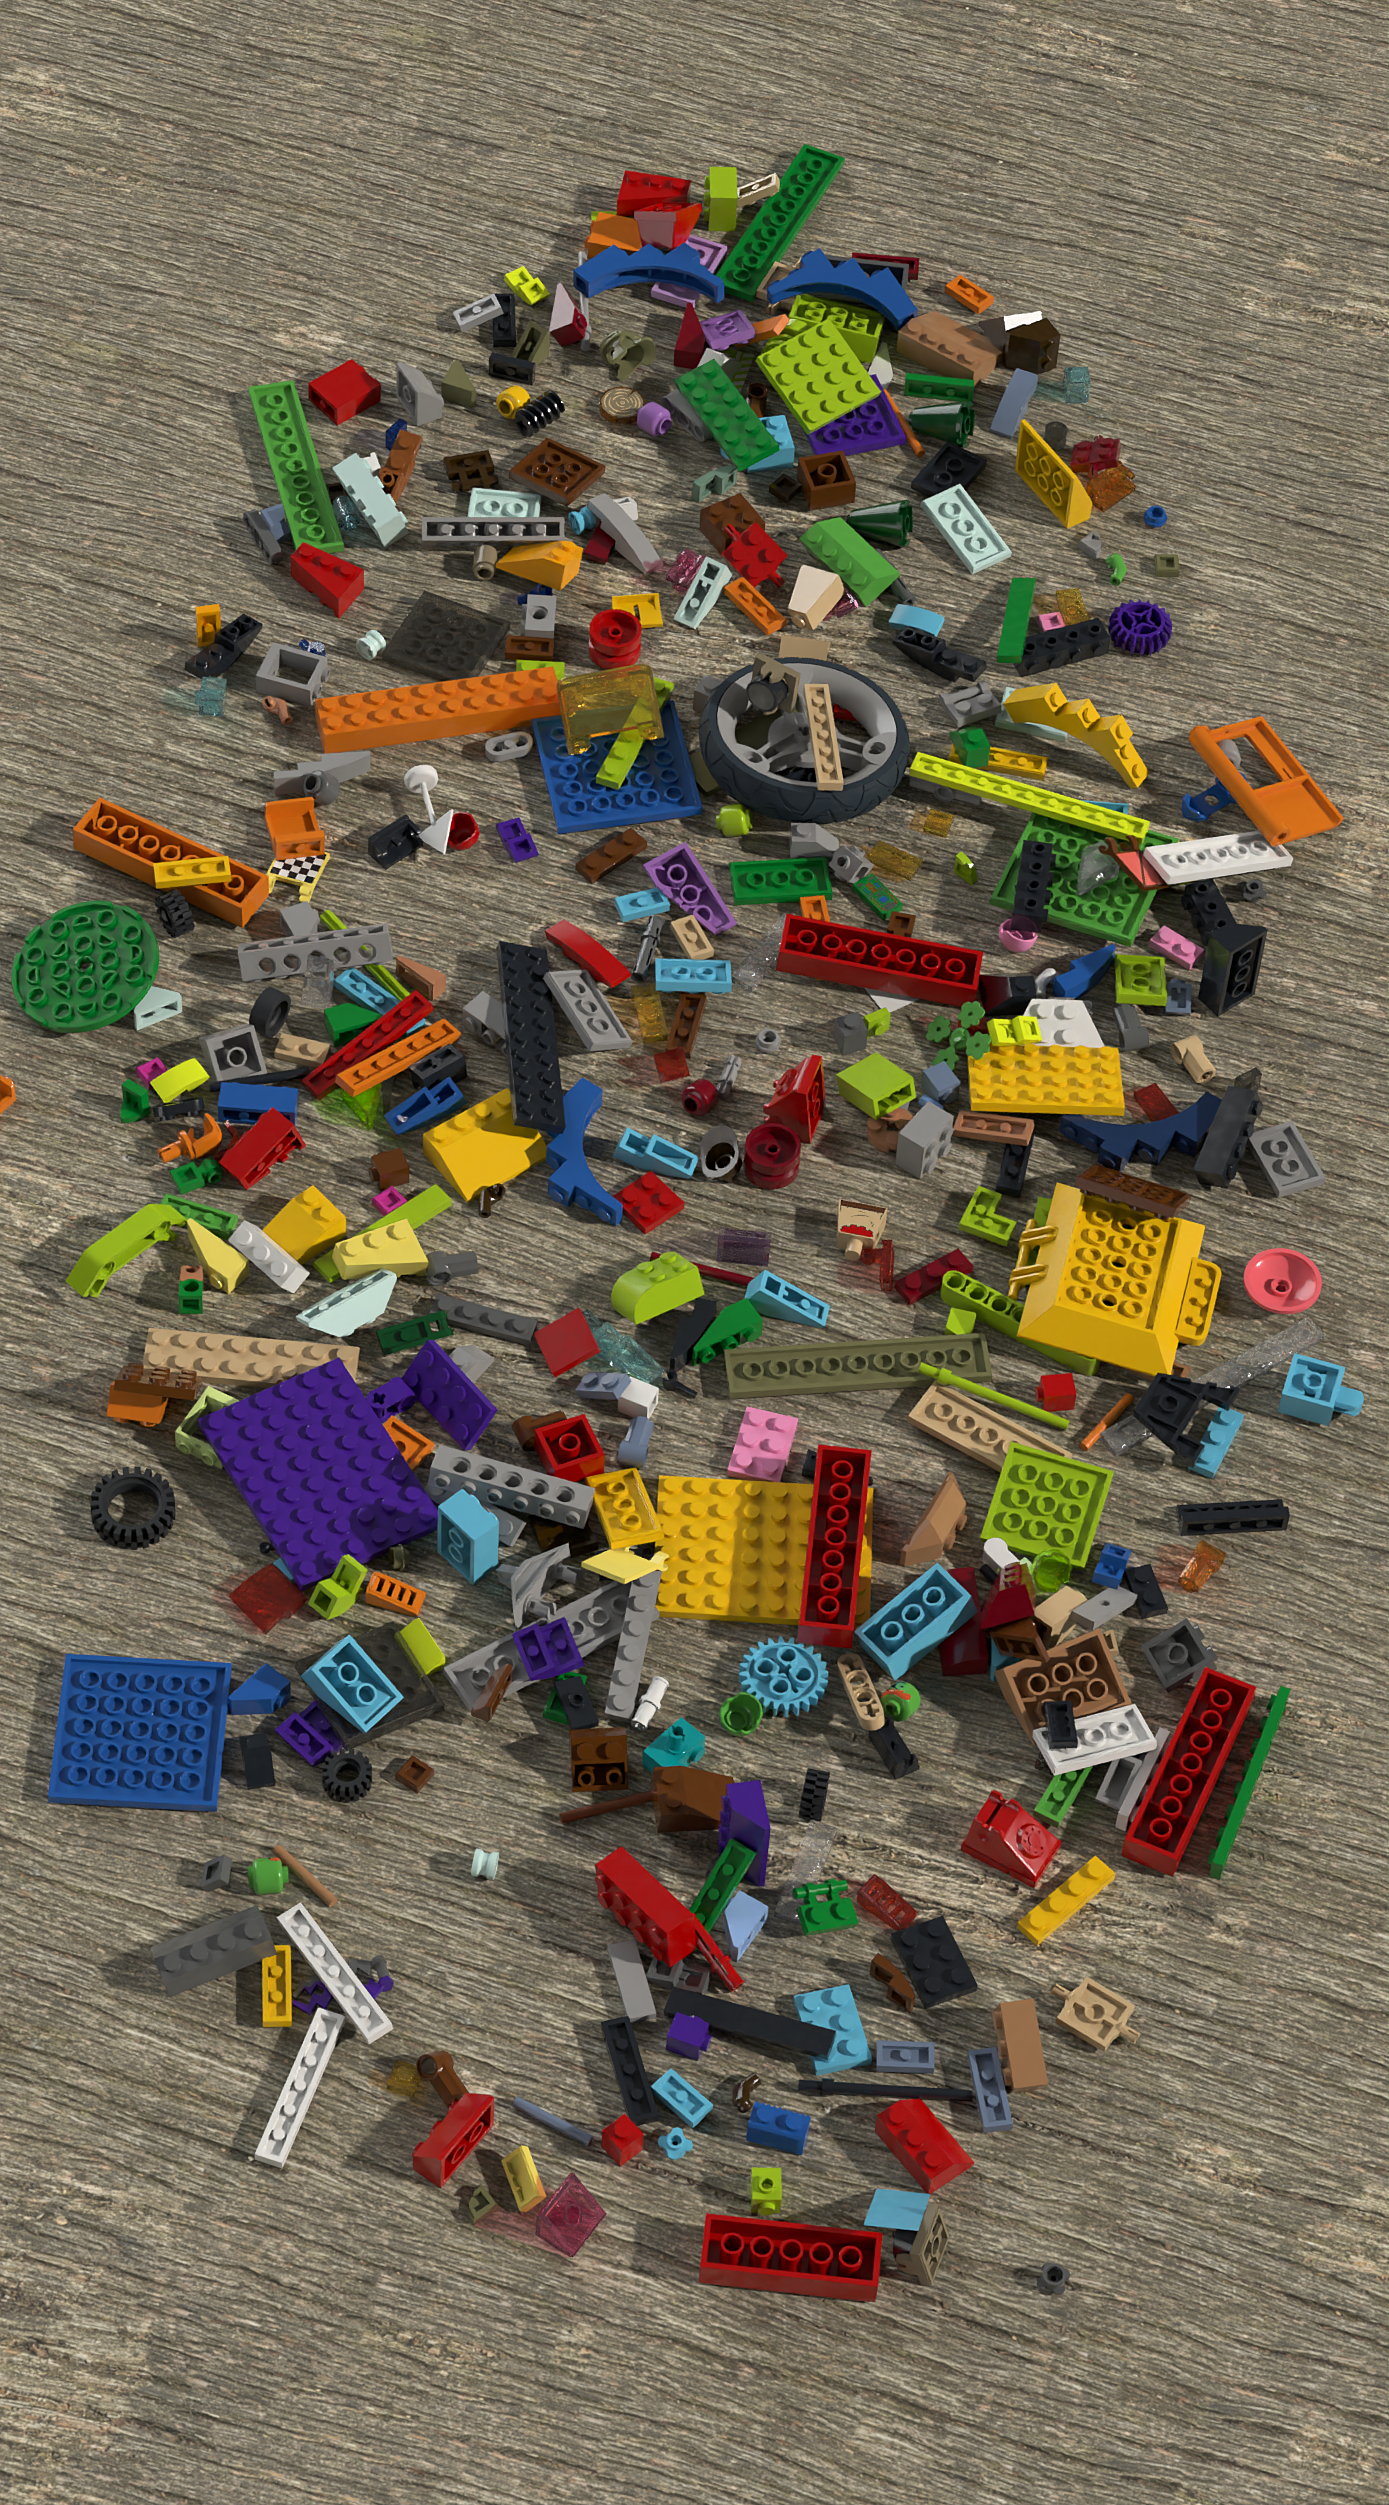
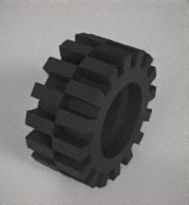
(174, 913)
(347, 1789)
(814, 1794)

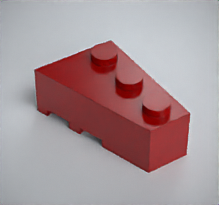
(645, 189)
(261, 1148)

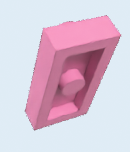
(1176, 947)

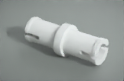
(649, 1703)

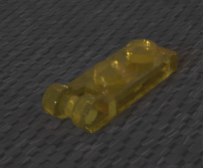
(649, 1013)

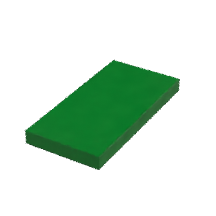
(779, 880)

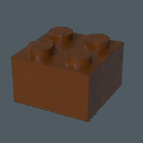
(826, 480)
(730, 510)

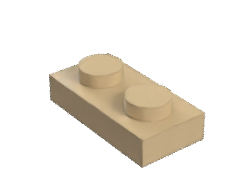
(757, 190)
(692, 938)
(302, 1050)

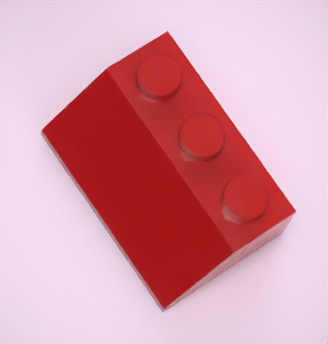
(454, 2137)
(922, 2144)

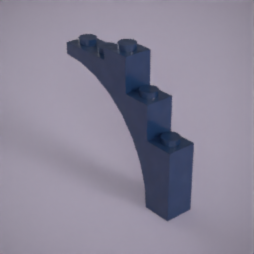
(1148, 1141)

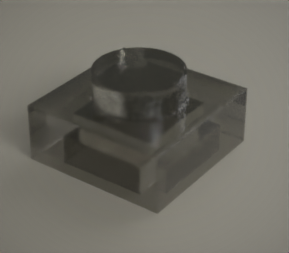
(1249, 1079)

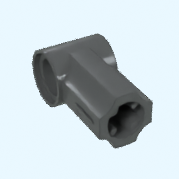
(1131, 1033)
(444, 1267)

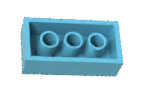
(916, 1621)

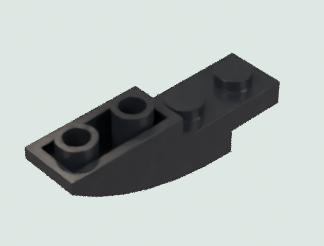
(226, 648)
(934, 656)

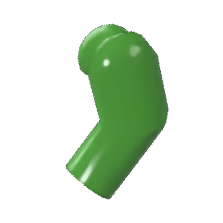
(1117, 563)

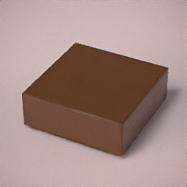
(414, 1774)

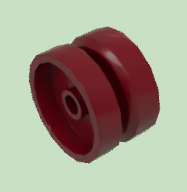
(772, 1156)

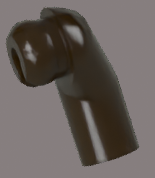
(488, 1198)
(742, 2091)

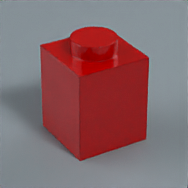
(1056, 1392)
(622, 2140)

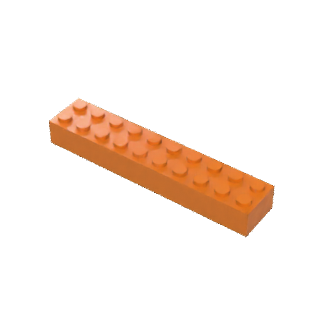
(436, 710)

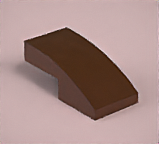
(899, 1989)

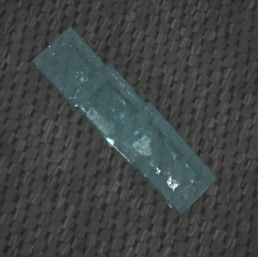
(622, 1351)

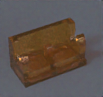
(1110, 487)

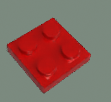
(649, 1202)

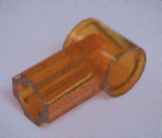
(1204, 1561)

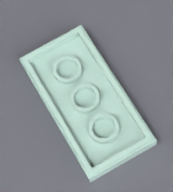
(966, 529)

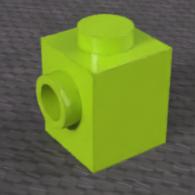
(765, 2190)

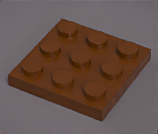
(557, 472)
(158, 1382)

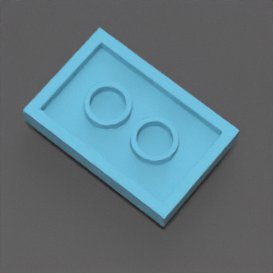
(693, 975)
(837, 2011)

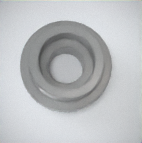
(768, 1041)

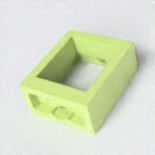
(210, 1401)

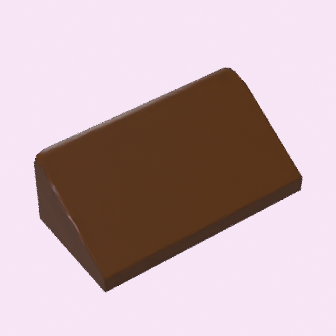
(493, 1693)

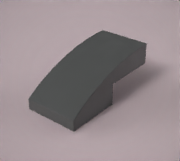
(680, 1976)

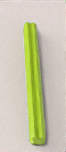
(377, 971)

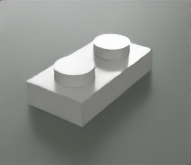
(478, 312)

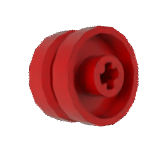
(614, 639)

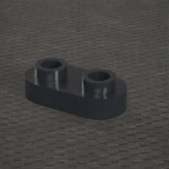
(168, 1110)

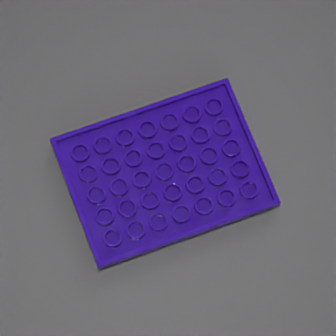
(320, 1472)

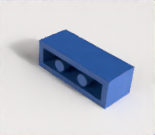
(248, 1102)

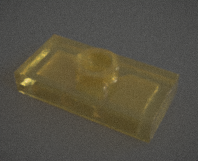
(1071, 606)
(895, 860)

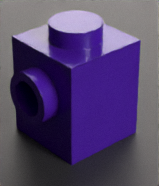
(688, 2036)

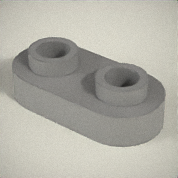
(508, 746)

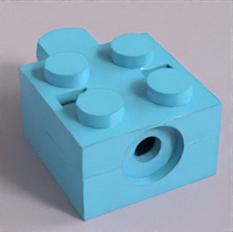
(782, 459)
(1316, 1391)

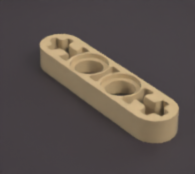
(861, 1691)

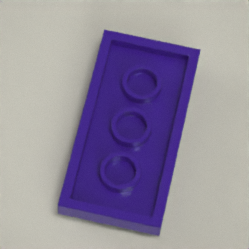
(449, 1395)

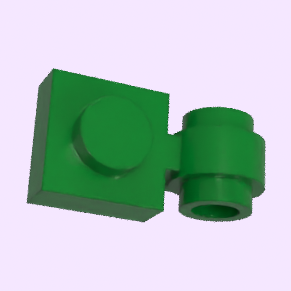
(191, 1178)

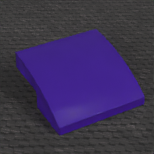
(548, 1649)
(309, 1735)

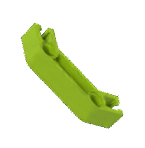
(122, 1246)

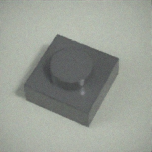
(216, 1873)

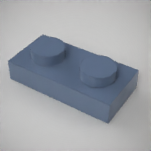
(603, 1385)
(905, 2056)

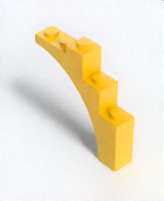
(1079, 718)

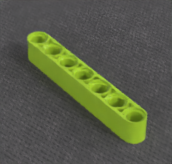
(1005, 1316)

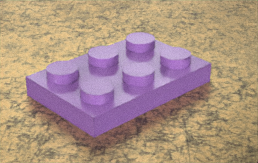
(727, 330)

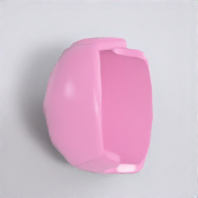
(1015, 940)

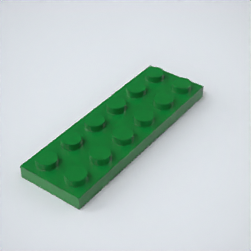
(726, 415)

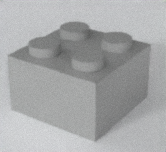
(924, 1140)

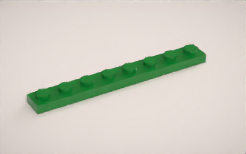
(1244, 1791)

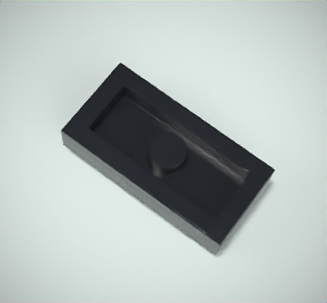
(512, 368)
(1144, 1584)

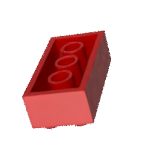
(645, 1907)

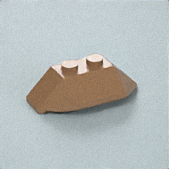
(937, 1525)

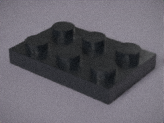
(947, 469)
(933, 1962)

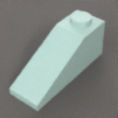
(703, 593)

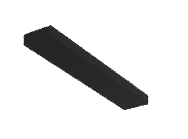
(752, 2023)

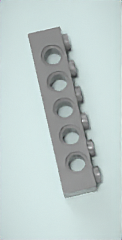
(491, 531)
(324, 942)
(511, 1486)

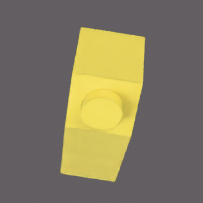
(221, 1262)

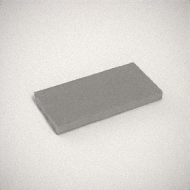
(587, 1010)

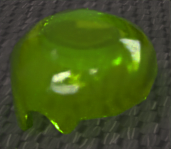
(1051, 1570)

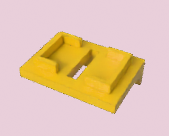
(647, 605)

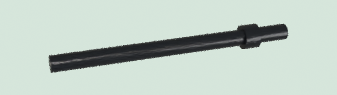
(828, 2087)

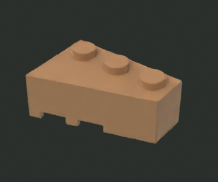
(1020, 2046)

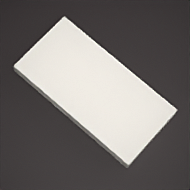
(1100, 1740)

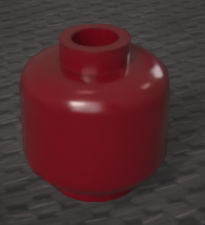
(699, 1097)

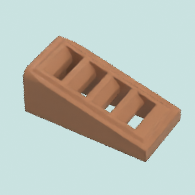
(422, 978)

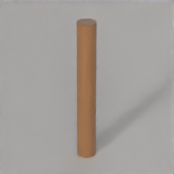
(305, 1876)

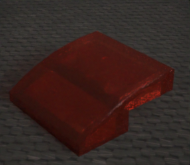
(268, 1597)

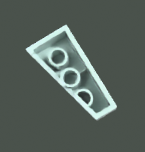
(371, 499)

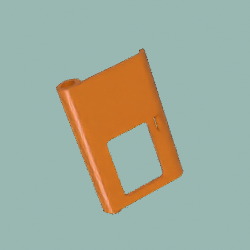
(1280, 810)

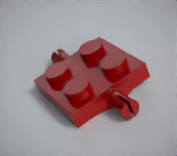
(754, 555)

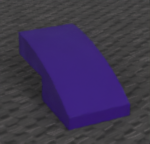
(516, 840)

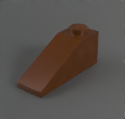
(1019, 1640)

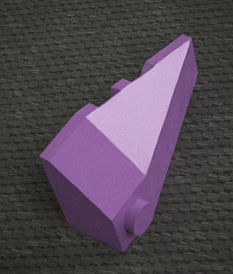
(686, 884)

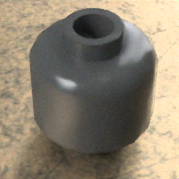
(322, 787)

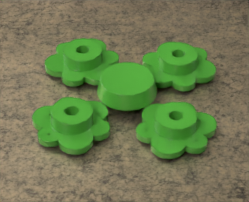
(960, 1037)

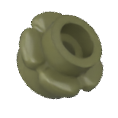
(398, 1557)

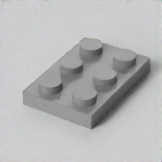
(1285, 1159)

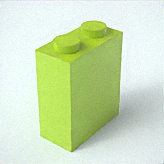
(876, 1086)

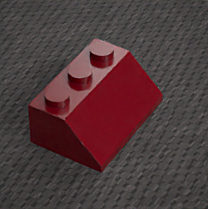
(1009, 1597)

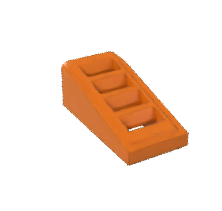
(387, 1584)

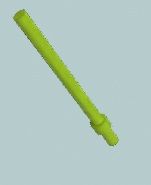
(945, 1377)

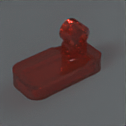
(886, 1258)

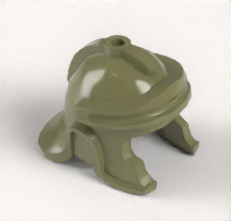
(627, 351)

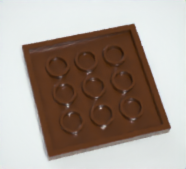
(1132, 1190)

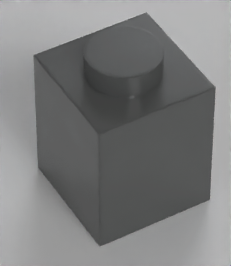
(850, 1033)

